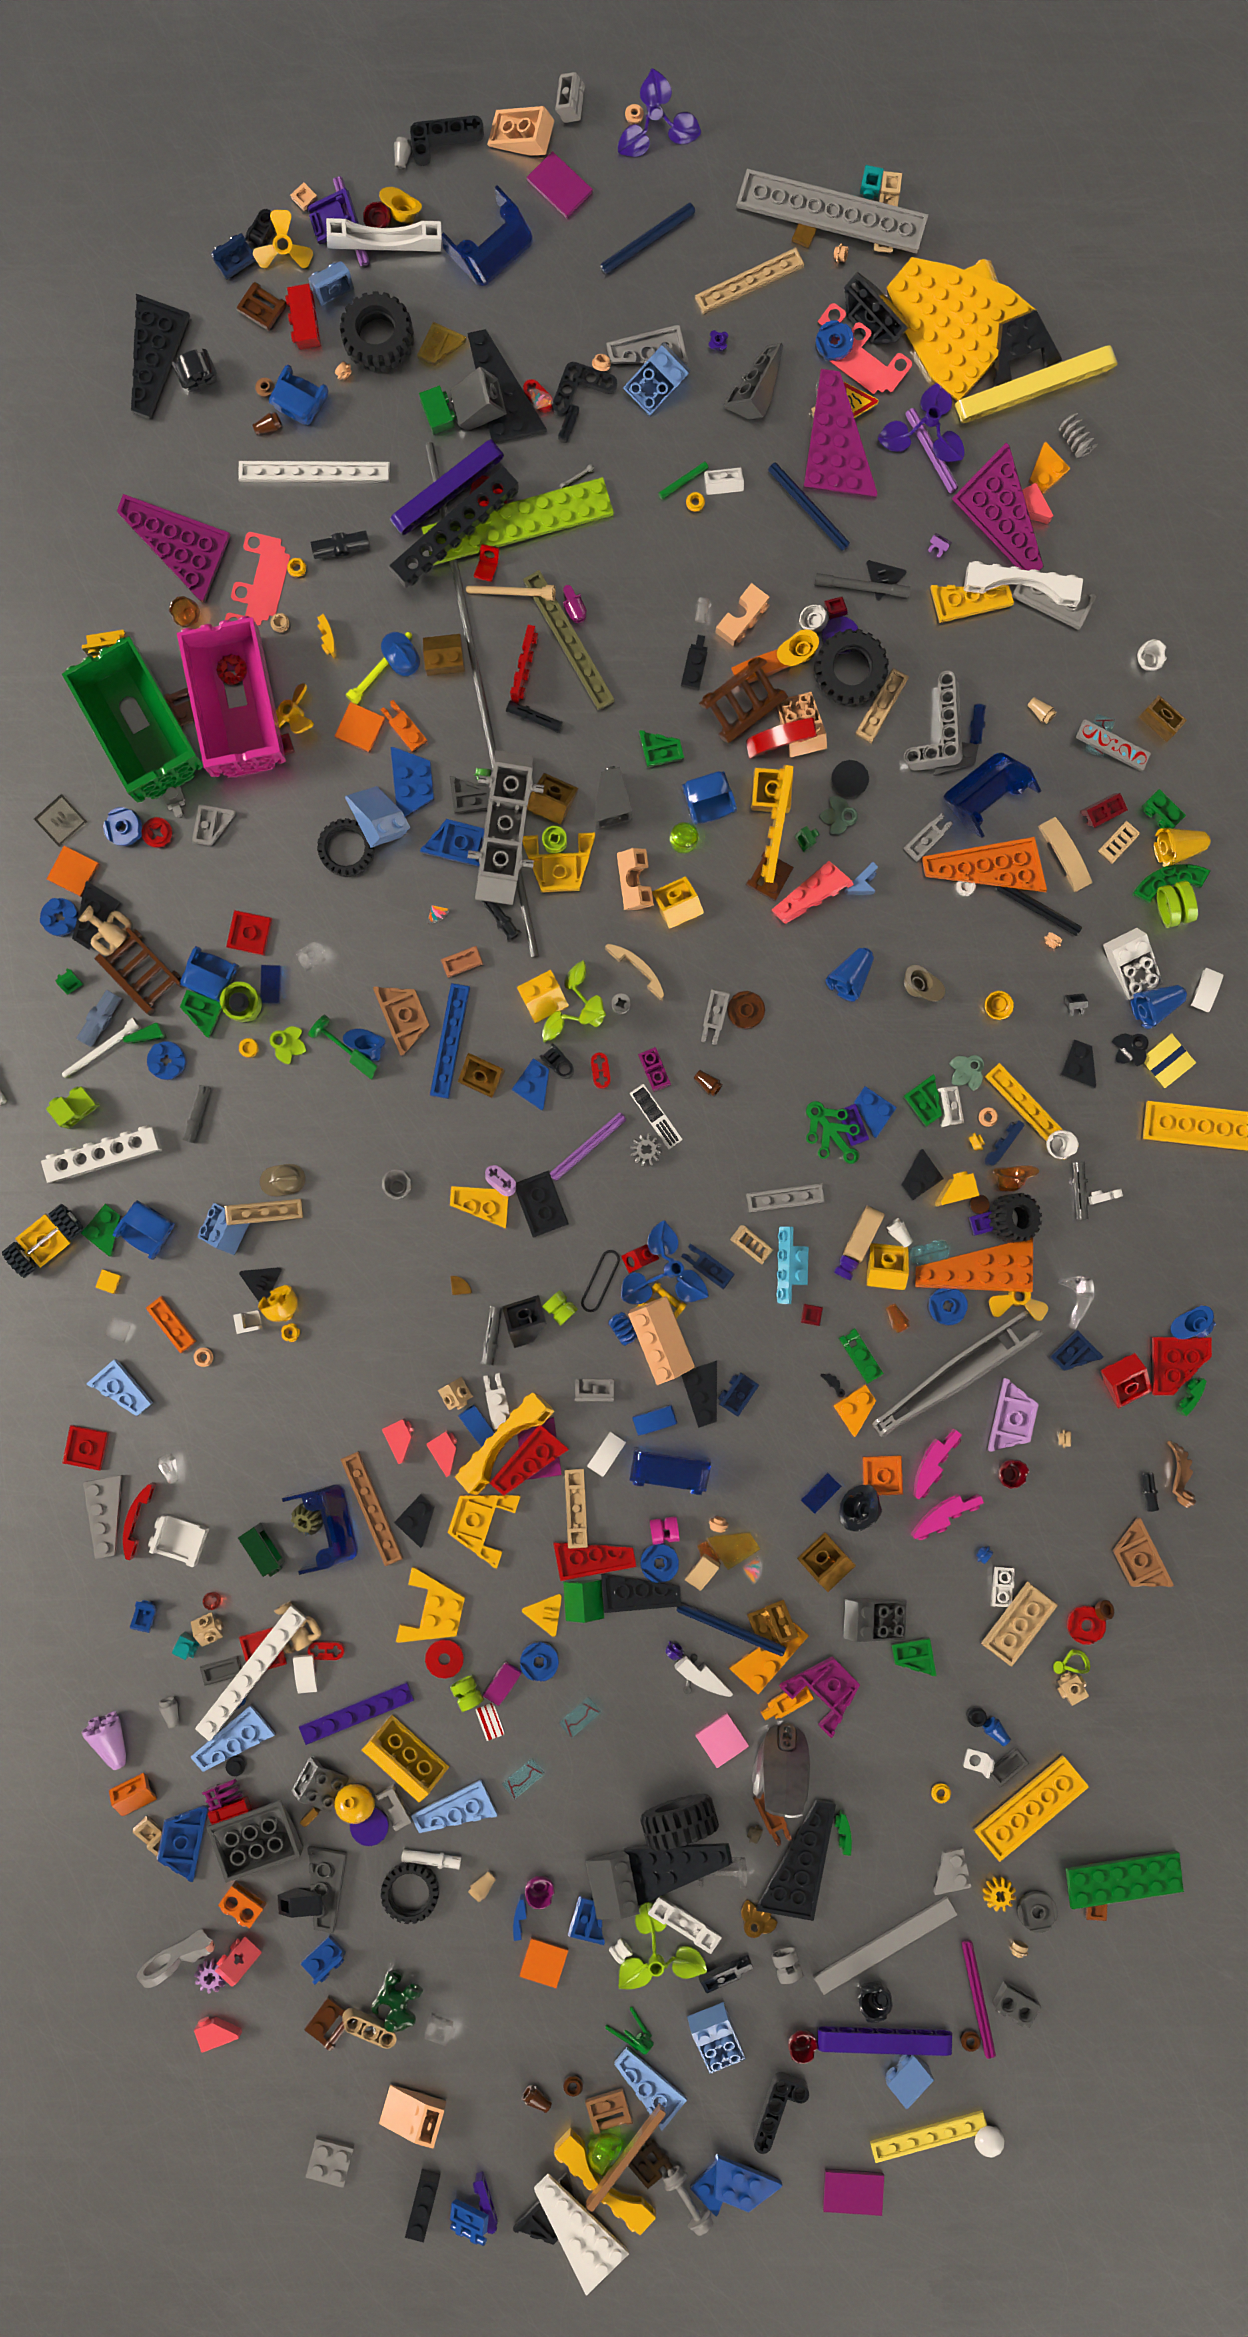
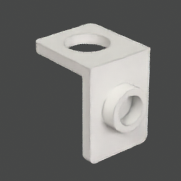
(986, 1764)

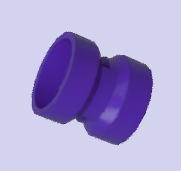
(846, 1267)

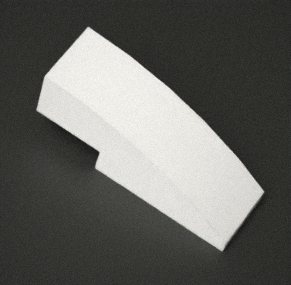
(702, 1677)

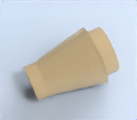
(1042, 710)
(482, 1886)

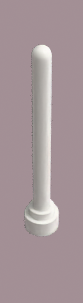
(131, 1027)

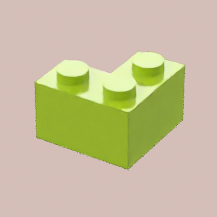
(73, 1109)

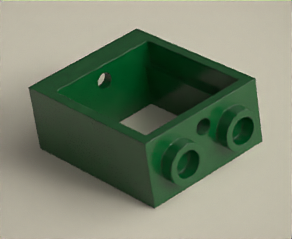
(262, 1550)

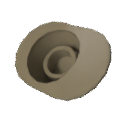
(923, 984)
(282, 1180)

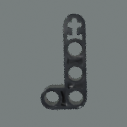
(447, 134)
(775, 2113)

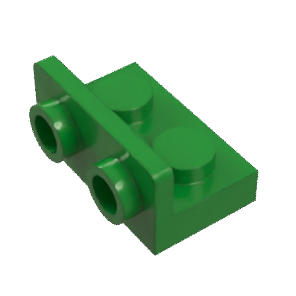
(1163, 810)

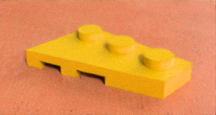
(481, 1203)

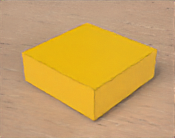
(108, 1281)

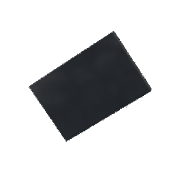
(541, 1204)

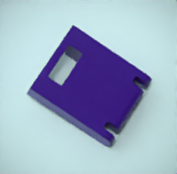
(330, 208)

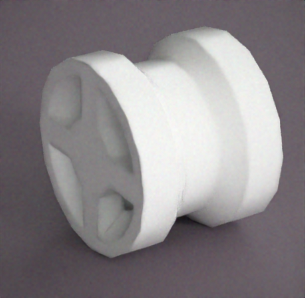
(620, 1951)

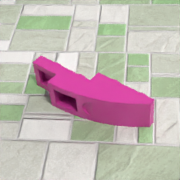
(928, 1469)
(937, 1517)

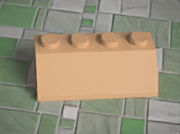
(661, 1340)

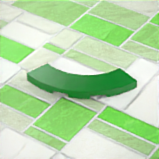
(1170, 875)

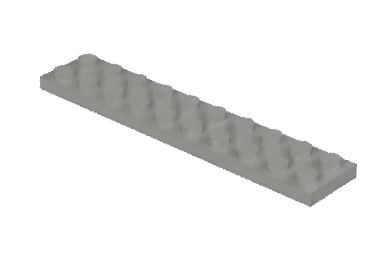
(832, 211)

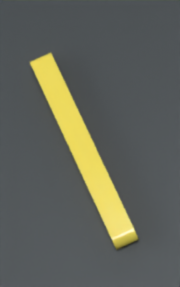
(1036, 384)

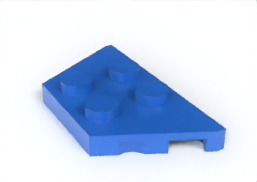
(411, 781)
(454, 841)
(182, 1841)
(742, 2185)

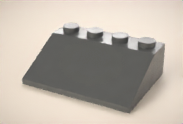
(254, 1841)

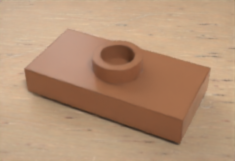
(462, 961)

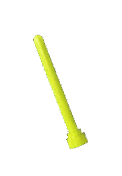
(355, 694)

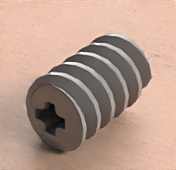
(1076, 436)

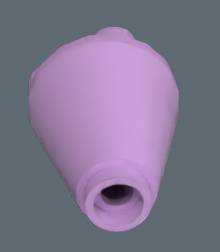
(107, 1739)

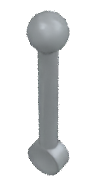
(590, 468)

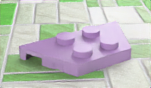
(1013, 1418)

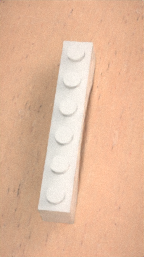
(414, 237)
(1061, 589)

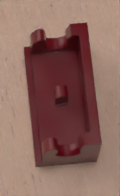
(1104, 810)

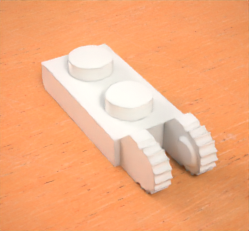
(496, 1402)

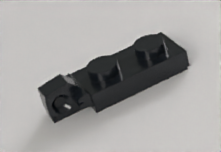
(695, 664)
(725, 1974)

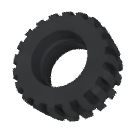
(372, 308)
(863, 644)
(679, 1822)

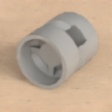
(788, 1968)

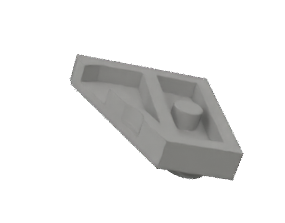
(953, 1872)

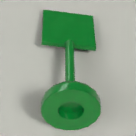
(357, 1058)

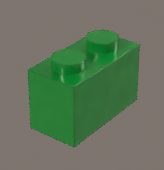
(437, 410)

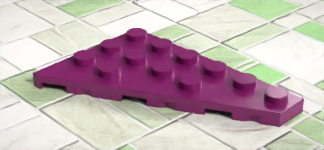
(835, 449)
(999, 509)
(183, 544)

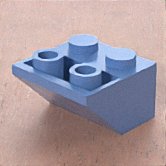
(218, 1234)

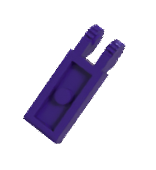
(485, 2204)

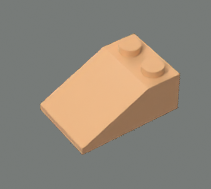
(522, 130)

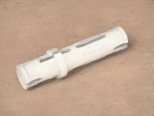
(433, 1859)

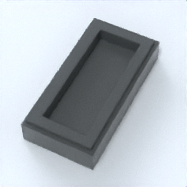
(220, 1670)
(1008, 1767)

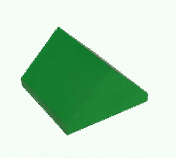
(583, 1600)

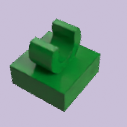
(806, 838)
(69, 981)

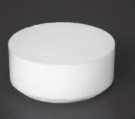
(965, 888)

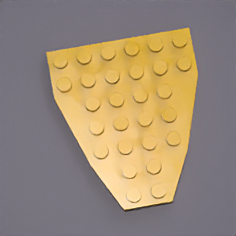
(953, 320)

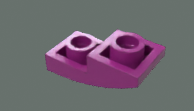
(654, 1069)
(502, 1683)

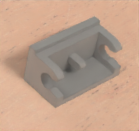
(594, 1389)
(394, 1807)

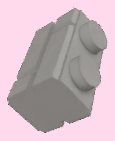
(570, 97)

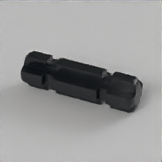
(568, 423)

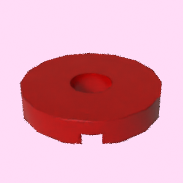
(1074, 1625)
(444, 1670)

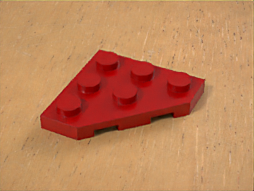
(1177, 1361)

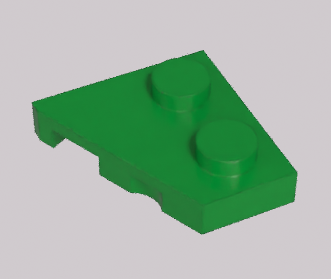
(660, 749)
(201, 1011)
(925, 1101)
(101, 1229)
(915, 1655)

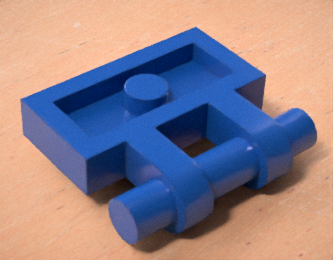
(469, 2222)

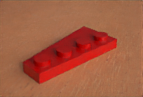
(531, 1457)
(592, 1560)

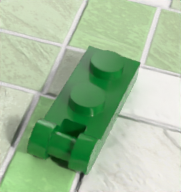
(861, 1356)

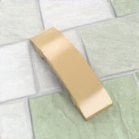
(889, 195)
(1067, 853)
(619, 953)
(576, 1508)

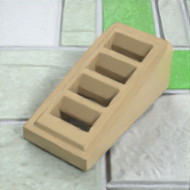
(1134, 833)
(738, 1235)

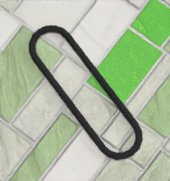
(607, 1285)

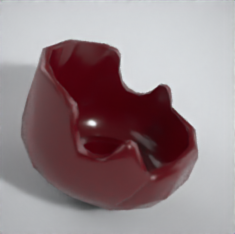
(377, 215)
(1013, 1473)
(802, 2046)

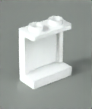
(178, 1539)

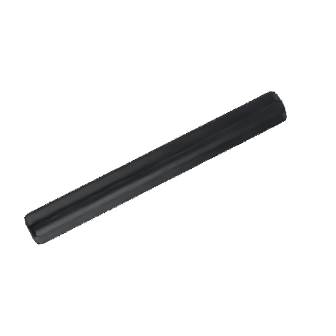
(1041, 909)

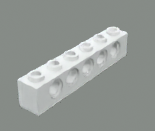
(52, 1163)

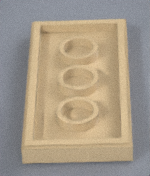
(1019, 1624)

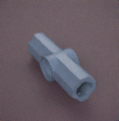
(98, 1018)

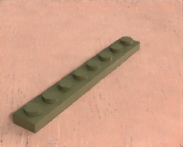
(571, 644)

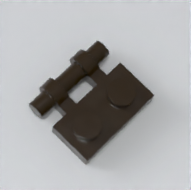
(645, 2168)

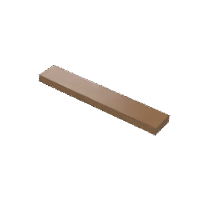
(372, 1508)
(625, 2157)

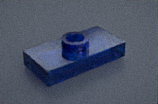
(270, 984)
(821, 1492)

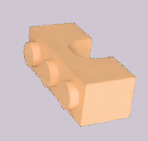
(733, 628)
(630, 865)

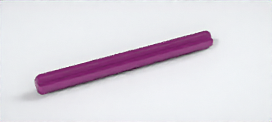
(978, 1999)

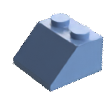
(331, 282)
(909, 2079)

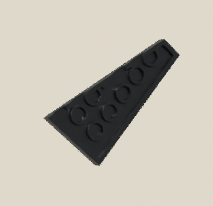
(521, 416)
(670, 1869)
(799, 1876)

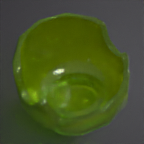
(684, 837)

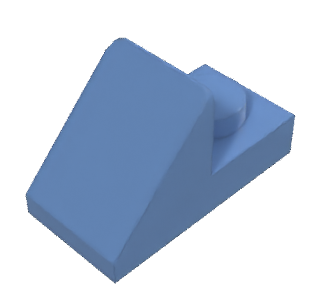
(860, 885)

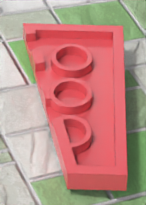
(820, 885)

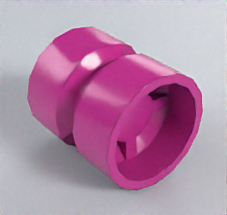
(657, 1530)

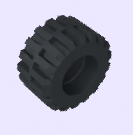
(1027, 1214)

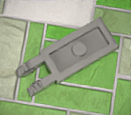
(926, 838)
(715, 1014)

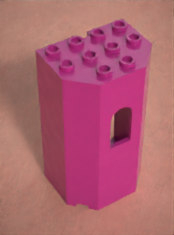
(241, 737)

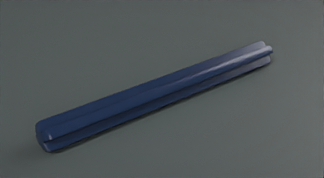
(647, 238)
(805, 502)
(731, 1629)

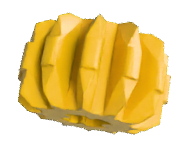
(995, 1900)

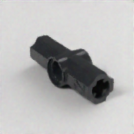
(340, 544)

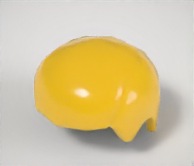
(999, 1005)

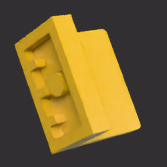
(98, 641)

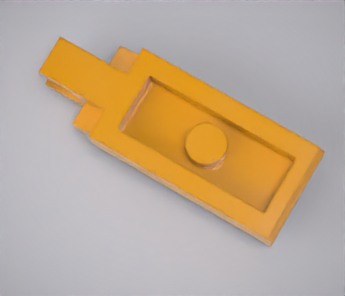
(783, 1704)

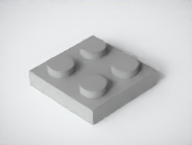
(329, 2161)

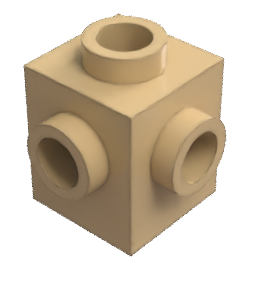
(455, 1394)
(207, 1629)
(1072, 1688)

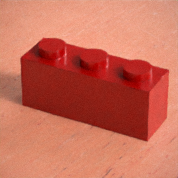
(303, 316)

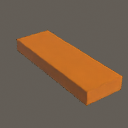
(171, 1324)

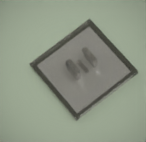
(60, 820)

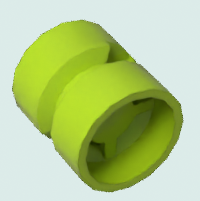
(554, 840)
(560, 1307)
(467, 1694)

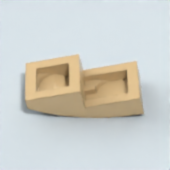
(702, 1572)
(149, 1833)

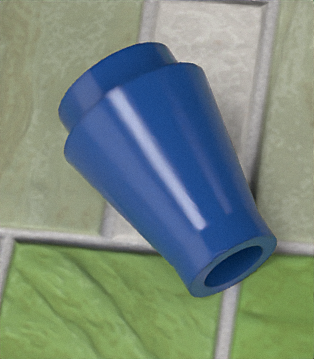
(996, 1731)

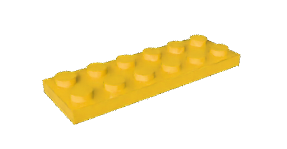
(778, 815)
(1196, 1125)
(1031, 1808)

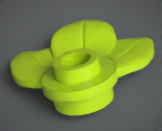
(290, 1046)

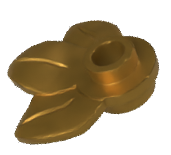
(761, 1919)

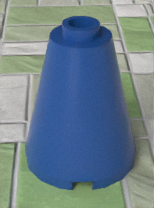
(851, 974)
(1157, 1004)

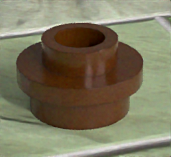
(970, 2046)
(573, 2091)

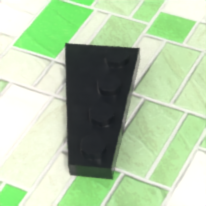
(632, 1594)

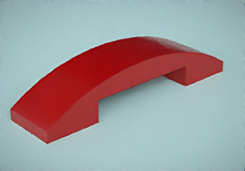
(780, 736)
(129, 1543)

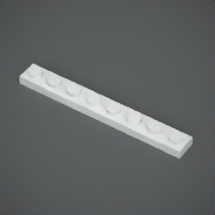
(250, 1673)

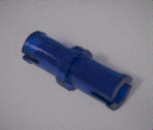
(977, 723)

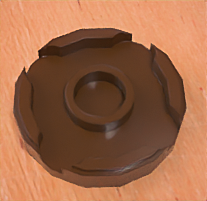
(746, 1010)

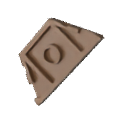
(403, 1015)
(1140, 1558)

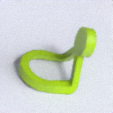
(1060, 1667)

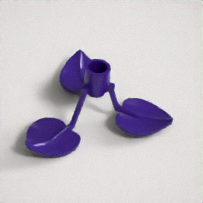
(653, 93)
(935, 403)

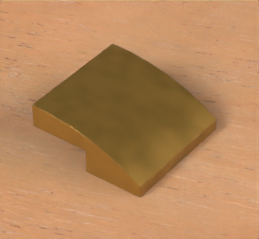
(773, 1623)

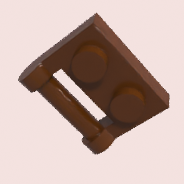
(257, 310)
(769, 889)
(323, 2021)

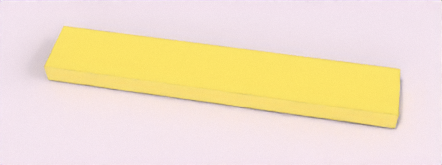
(928, 2136)

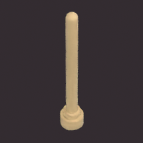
(547, 592)

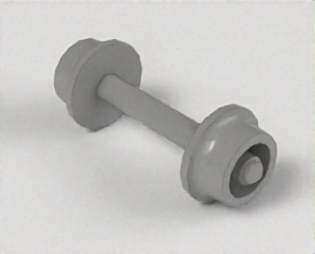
(702, 2220)

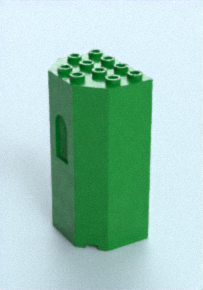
(152, 757)

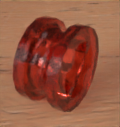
(206, 1598)

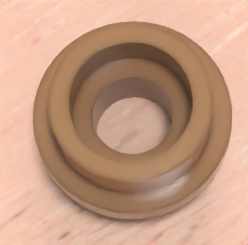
(264, 392)

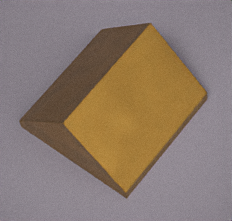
(1163, 718)
(480, 1075)

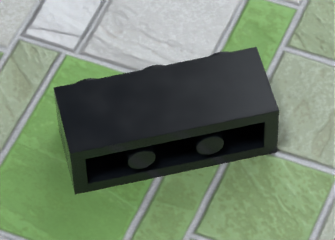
(422, 2205)

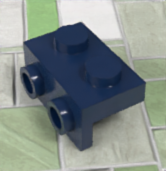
(233, 256)
(738, 1394)

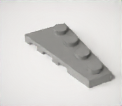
(641, 347)

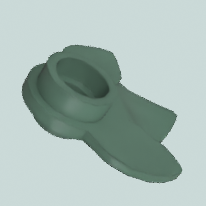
(836, 815)
(965, 1073)

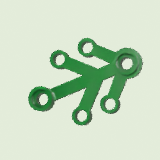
(831, 1129)

